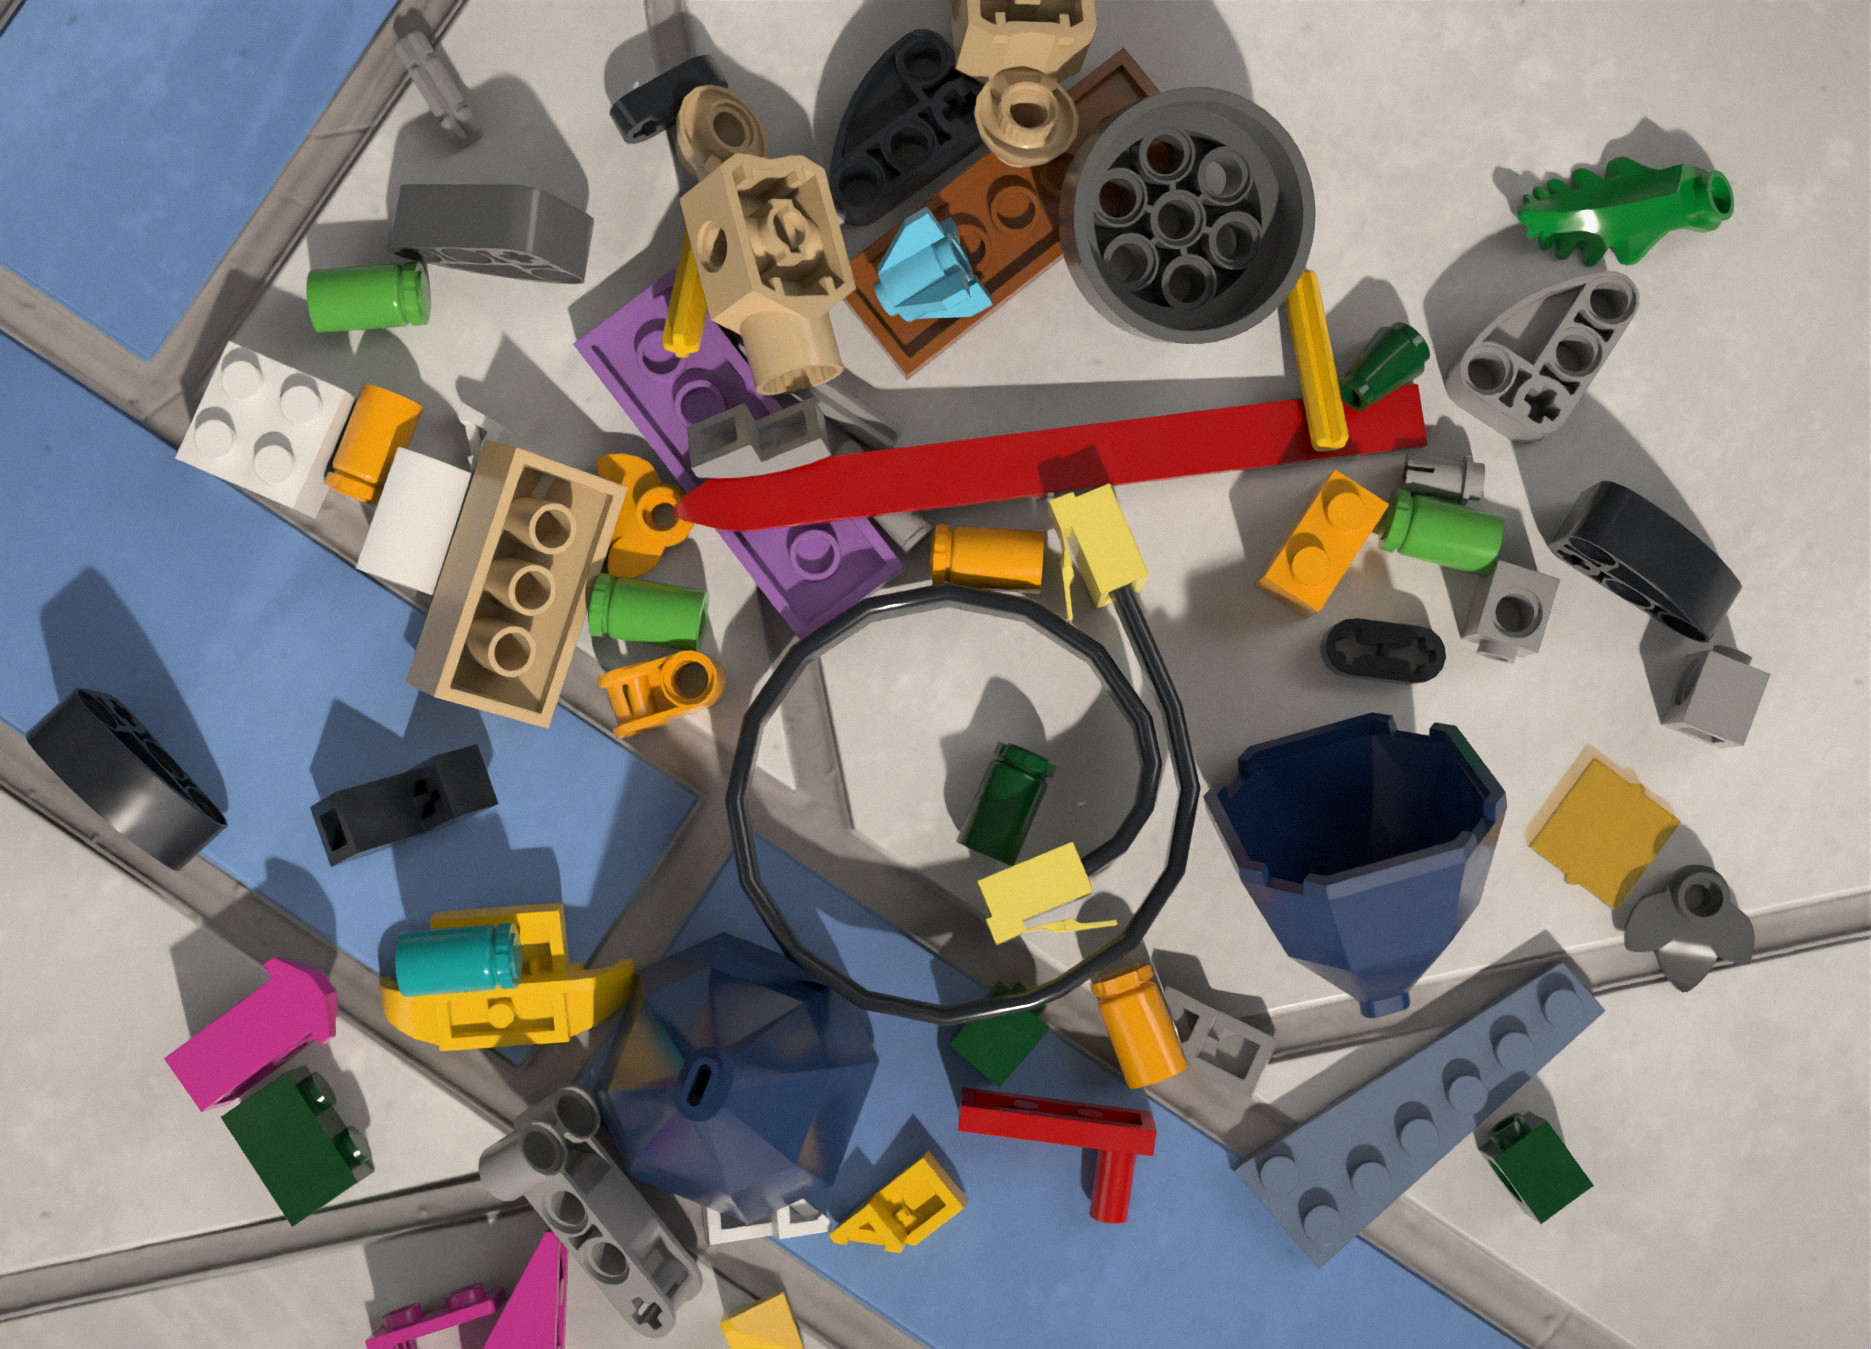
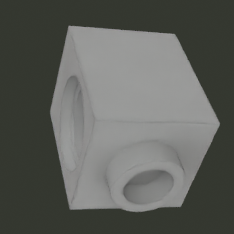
(1532, 595)
(1716, 697)

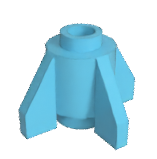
(928, 272)

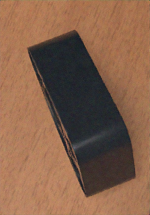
(901, 109)
(1647, 559)
(126, 776)

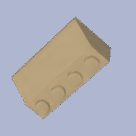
(516, 585)

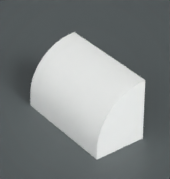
(415, 521)

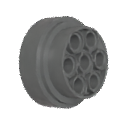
(1264, 203)

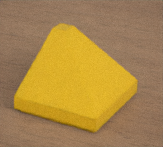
(762, 1325)

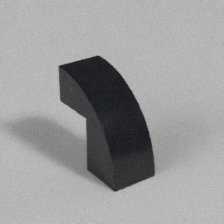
(404, 805)

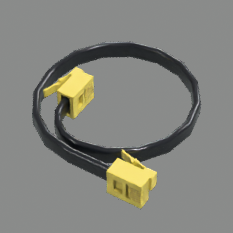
(1047, 882)

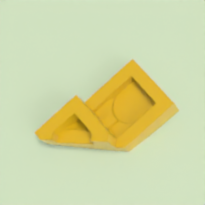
(904, 1208)

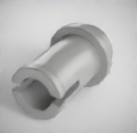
(1444, 478)

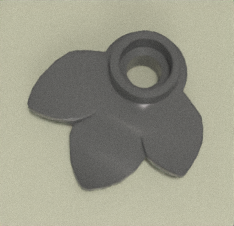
(1688, 937)

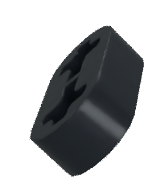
(657, 103)
(1384, 636)

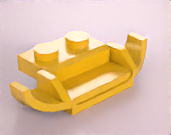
(547, 1007)

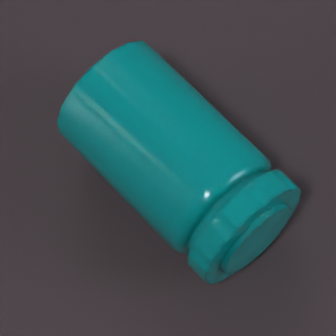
(458, 960)

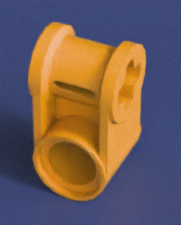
(650, 692)

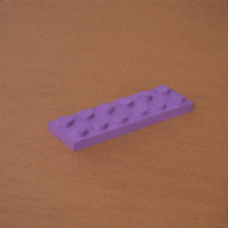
(802, 570)

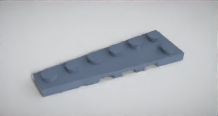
(1377, 1141)

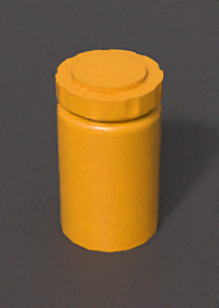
(370, 442)
(988, 558)
(1138, 1025)

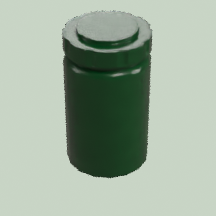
(1006, 803)

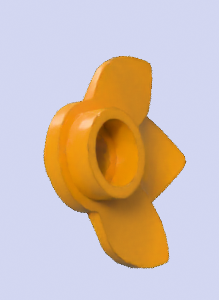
(637, 540)

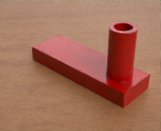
(1112, 1130)

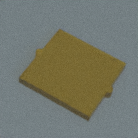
(1604, 834)

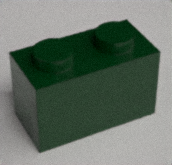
(299, 1143)

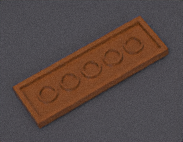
(1003, 222)

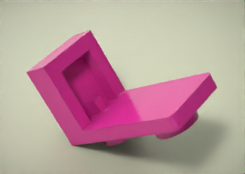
(411, 1322)

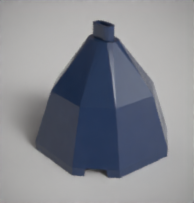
(1362, 847)
(781, 1086)

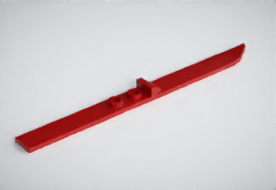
(1045, 463)

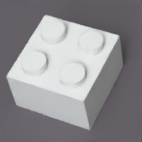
(268, 429)

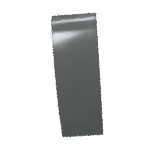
(492, 231)

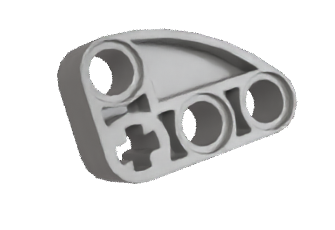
(1523, 360)

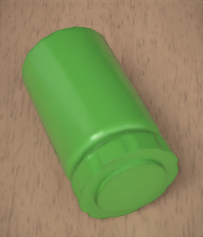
(368, 297)
(1441, 532)
(648, 612)

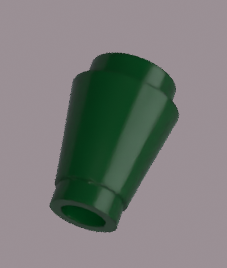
(1385, 365)

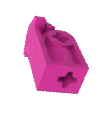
(257, 1034)

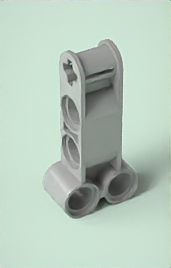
(593, 1208)

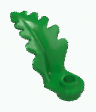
(1625, 209)

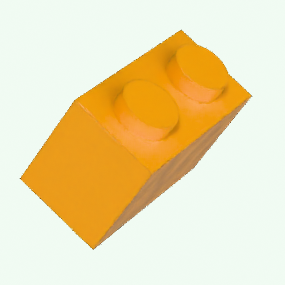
(1321, 544)

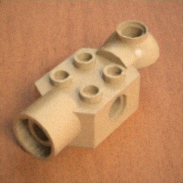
(1021, 57)
(762, 242)

